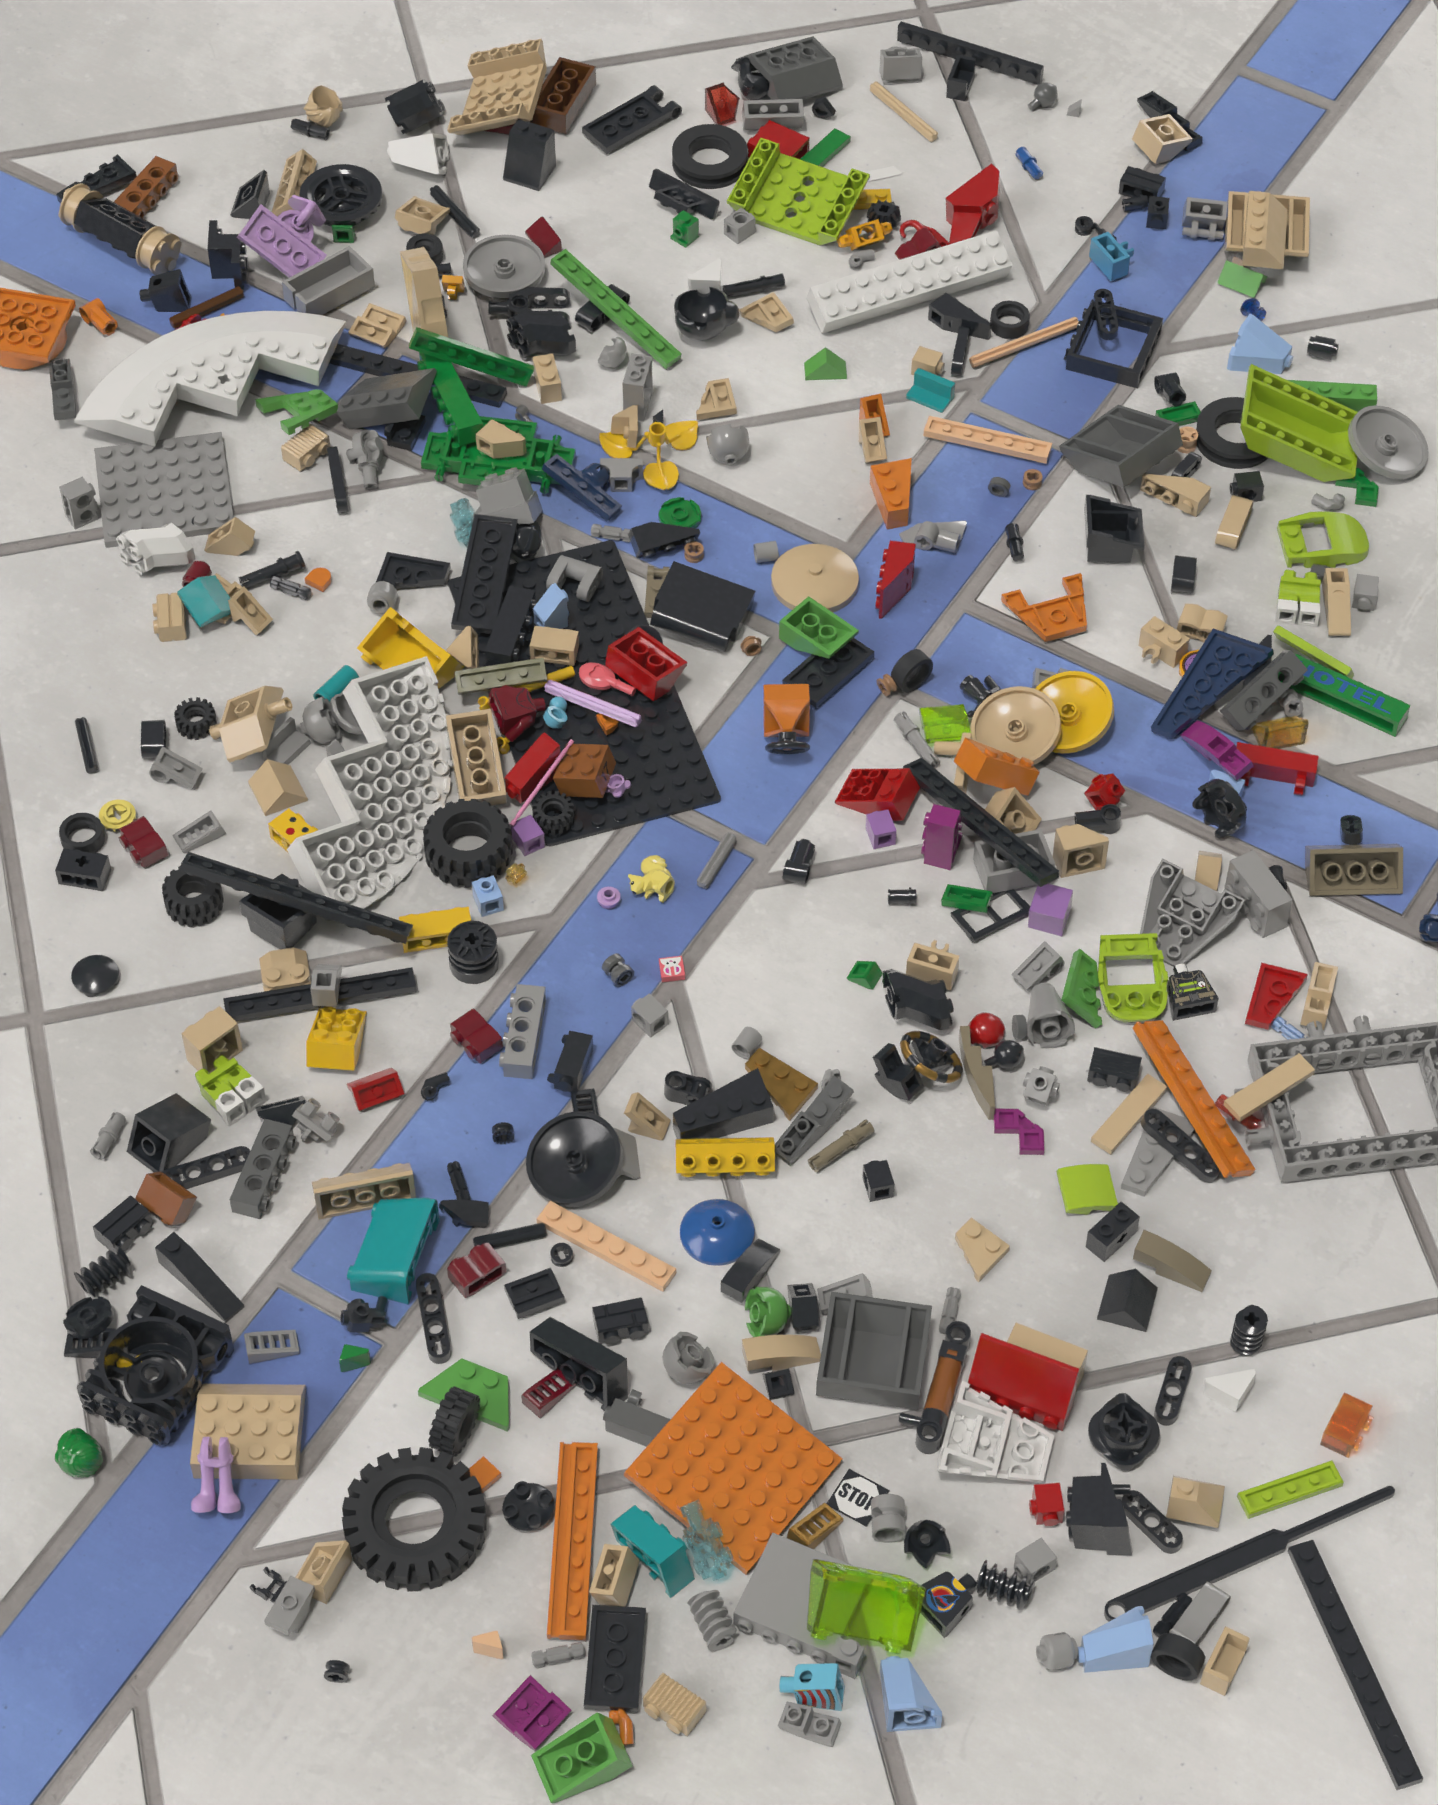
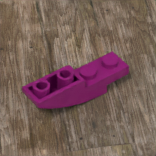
(1217, 748)

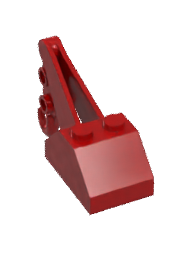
(968, 207)

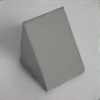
(1074, 109)
(334, 748)

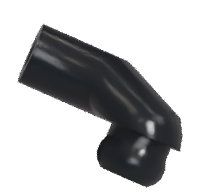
(432, 1085)

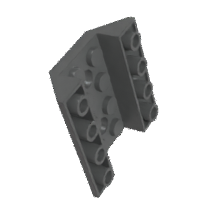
(797, 69)

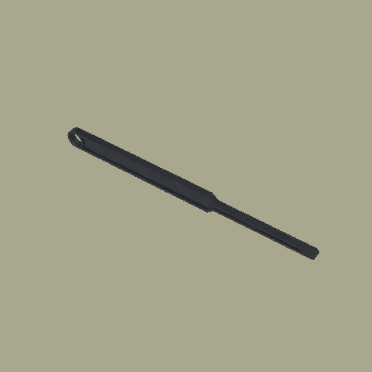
(1235, 1558)

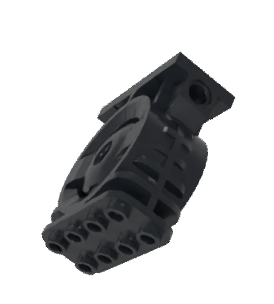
(155, 1333)

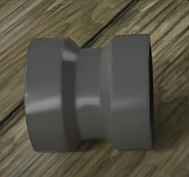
(618, 970)

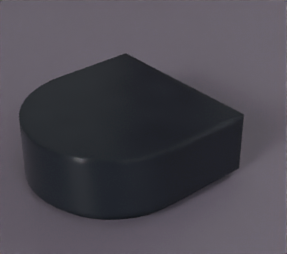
(823, 108)

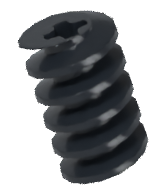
(103, 1271)
(1249, 1330)
(1004, 1586)

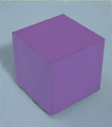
(1050, 909)

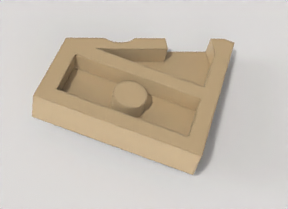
(768, 313)
(980, 1247)

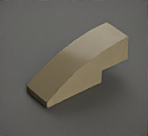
(1171, 1261)

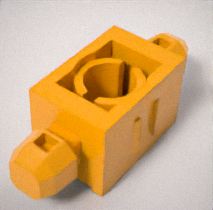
(852, 239)

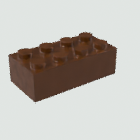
(564, 94)

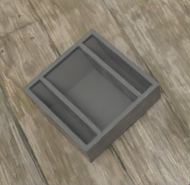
(1122, 445)
(874, 1350)

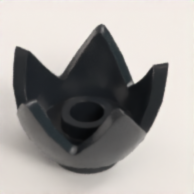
(926, 1549)

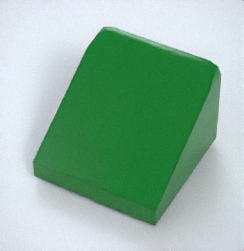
(343, 233)
(865, 974)
(353, 1358)

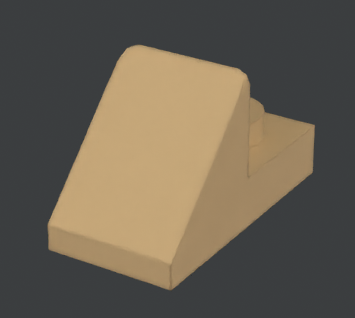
(626, 423)
(872, 439)
(248, 609)
(646, 1118)

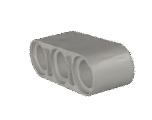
(1201, 1613)

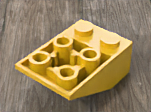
(335, 1038)

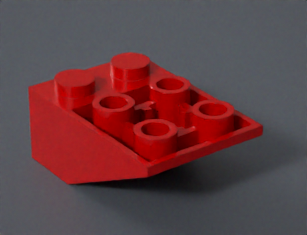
(895, 574)
(878, 791)

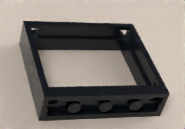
(1107, 371)

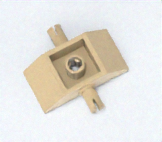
(250, 721)

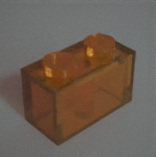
(1346, 1425)

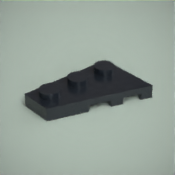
(412, 571)

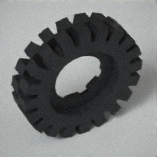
(422, 1562)

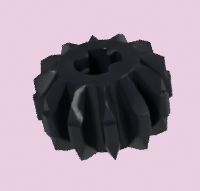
(884, 212)

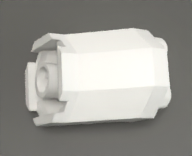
(155, 548)

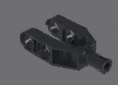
(522, 300)

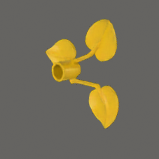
(659, 475)

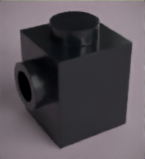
(1157, 212)

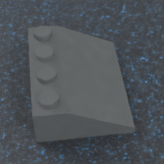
(386, 399)

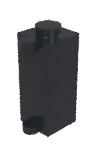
(572, 1062)

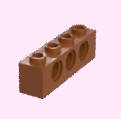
(148, 186)

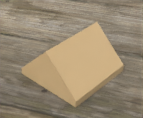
(276, 787)
(325, 1567)

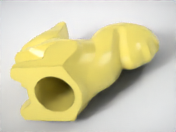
(655, 879)

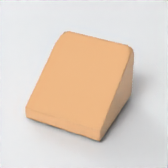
(488, 1645)

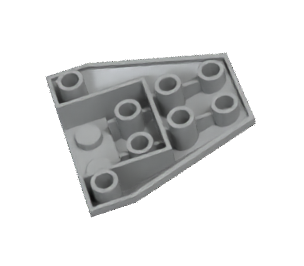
(1185, 913)

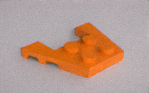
(1053, 617)

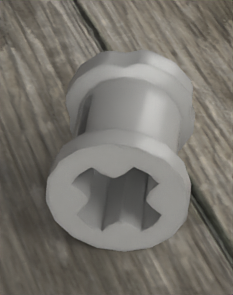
(1291, 704)

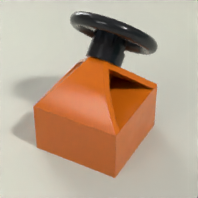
(786, 717)

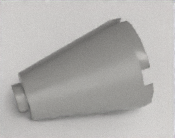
(1048, 1017)

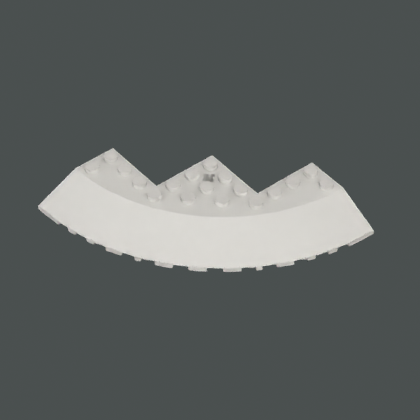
(208, 366)
(380, 787)

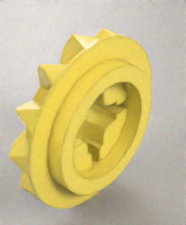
(123, 808)

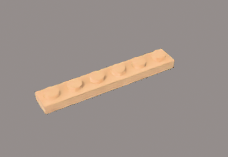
(987, 439)
(607, 1246)

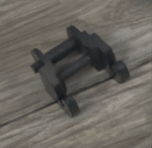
(265, 1593)

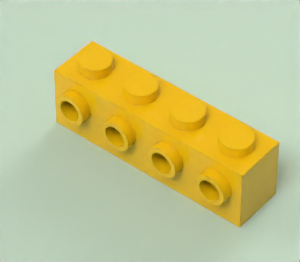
(725, 1155)

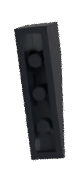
(197, 1276)

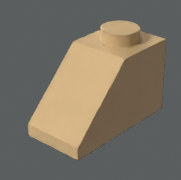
(230, 538)

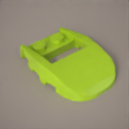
(1345, 535)
(1133, 1001)

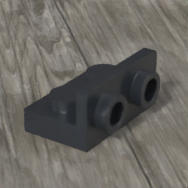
(404, 433)

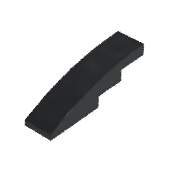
(1157, 106)

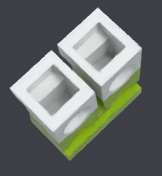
(1299, 591)
(230, 1089)

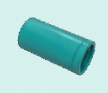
(336, 683)

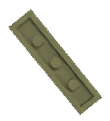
(496, 676)

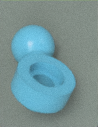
(555, 714)

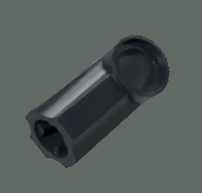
(1170, 387)
(1105, 819)
(798, 867)

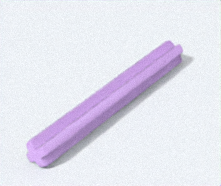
(593, 703)

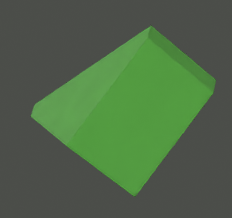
(825, 366)

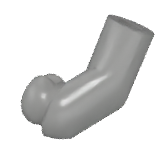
(859, 257)
(1328, 504)
(828, 1075)

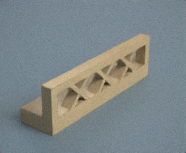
(295, 171)

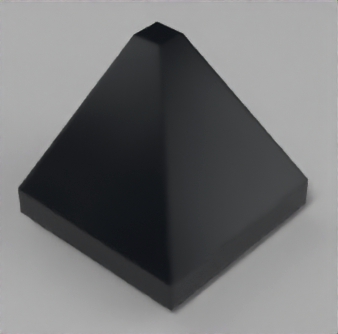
(778, 1383)

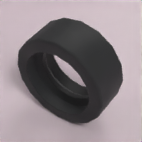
(1010, 308)
(912, 670)
(78, 821)
(1178, 1656)

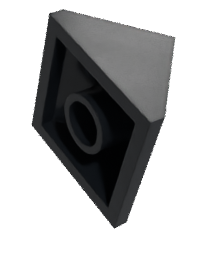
(251, 196)
(1128, 1300)

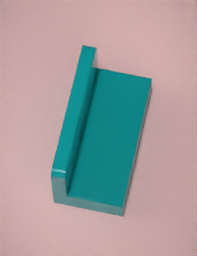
(931, 390)

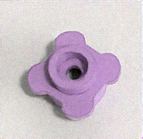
(617, 785)

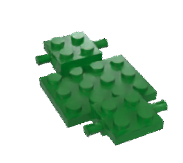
(446, 455)

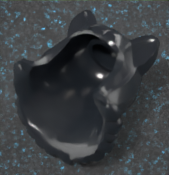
(751, 84)

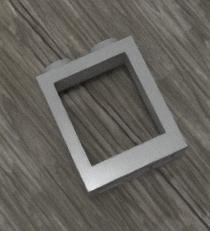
(638, 384)

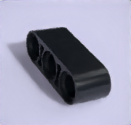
(592, 317)

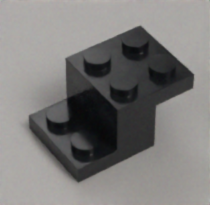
(227, 256)

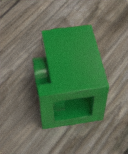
(685, 229)

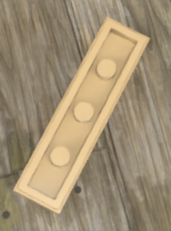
(1269, 1087)
(1128, 1114)

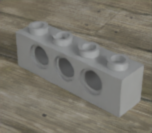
(522, 1063)

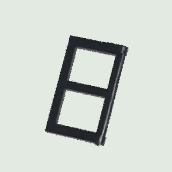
(999, 922)

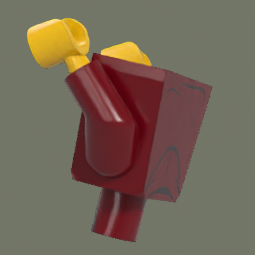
(512, 711)

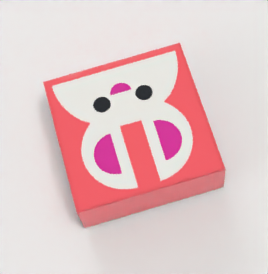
(671, 969)

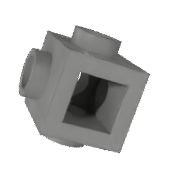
(1040, 1094)

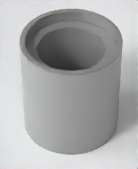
(765, 551)
(746, 1042)

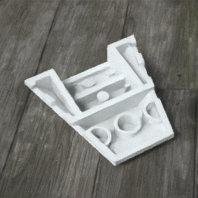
(992, 1440)

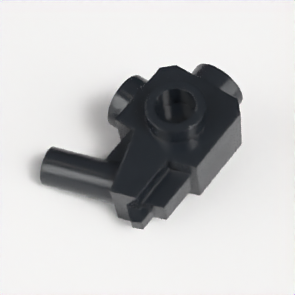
(361, 1318)

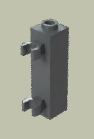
(632, 1421)

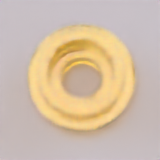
(516, 873)

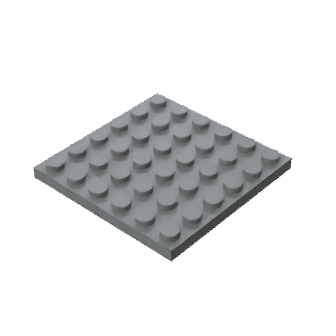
(164, 485)

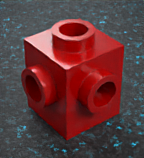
(1104, 791)

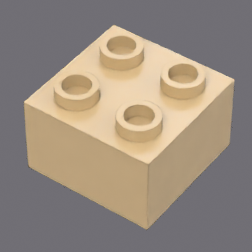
(210, 1038)

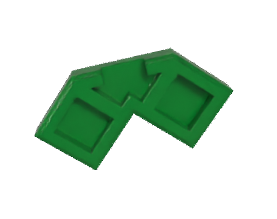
(1365, 489)

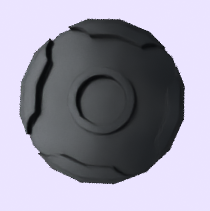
(88, 1317)

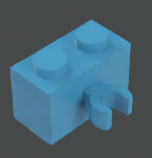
(1110, 255)

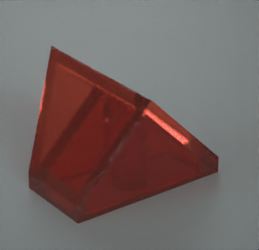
(721, 104)

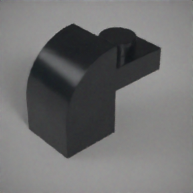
(894, 1076)

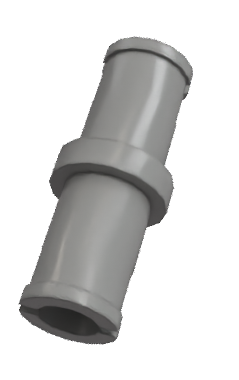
(108, 1135)

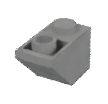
(326, 984)

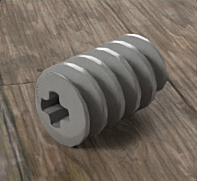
(711, 1619)

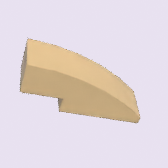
(1319, 994)
(780, 1351)

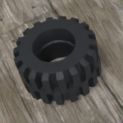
(194, 909)

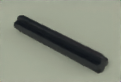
(455, 212)

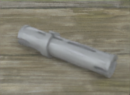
(912, 734)

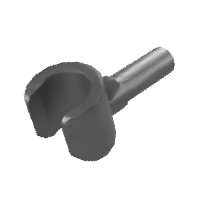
(522, 412)

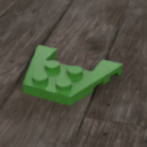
(303, 406)

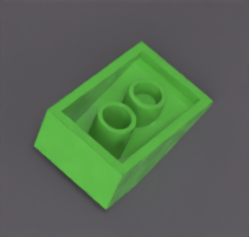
(815, 629)
(581, 1758)

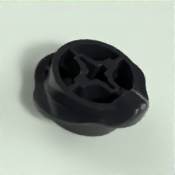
(1123, 1431)

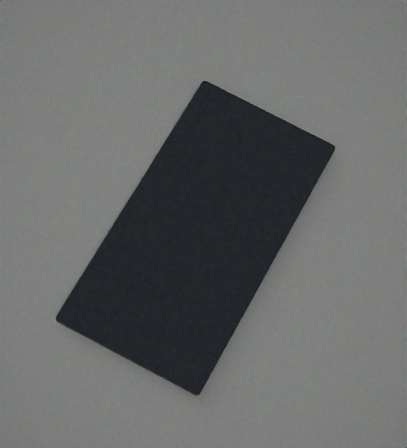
(658, 755)

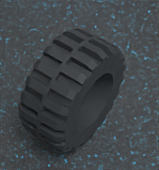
(467, 819)

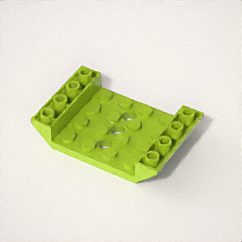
(774, 182)

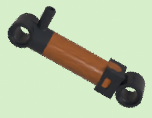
(942, 1389)

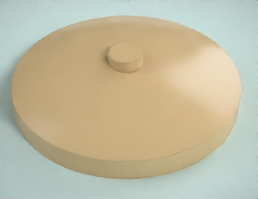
(815, 572)
(1018, 723)

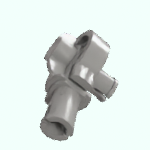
(368, 451)

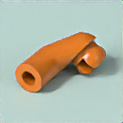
(625, 1725)

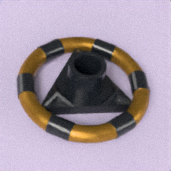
(931, 1056)

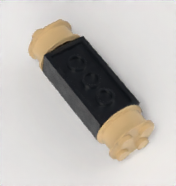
(120, 228)

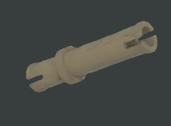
(849, 1140)

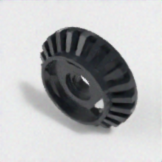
(357, 183)

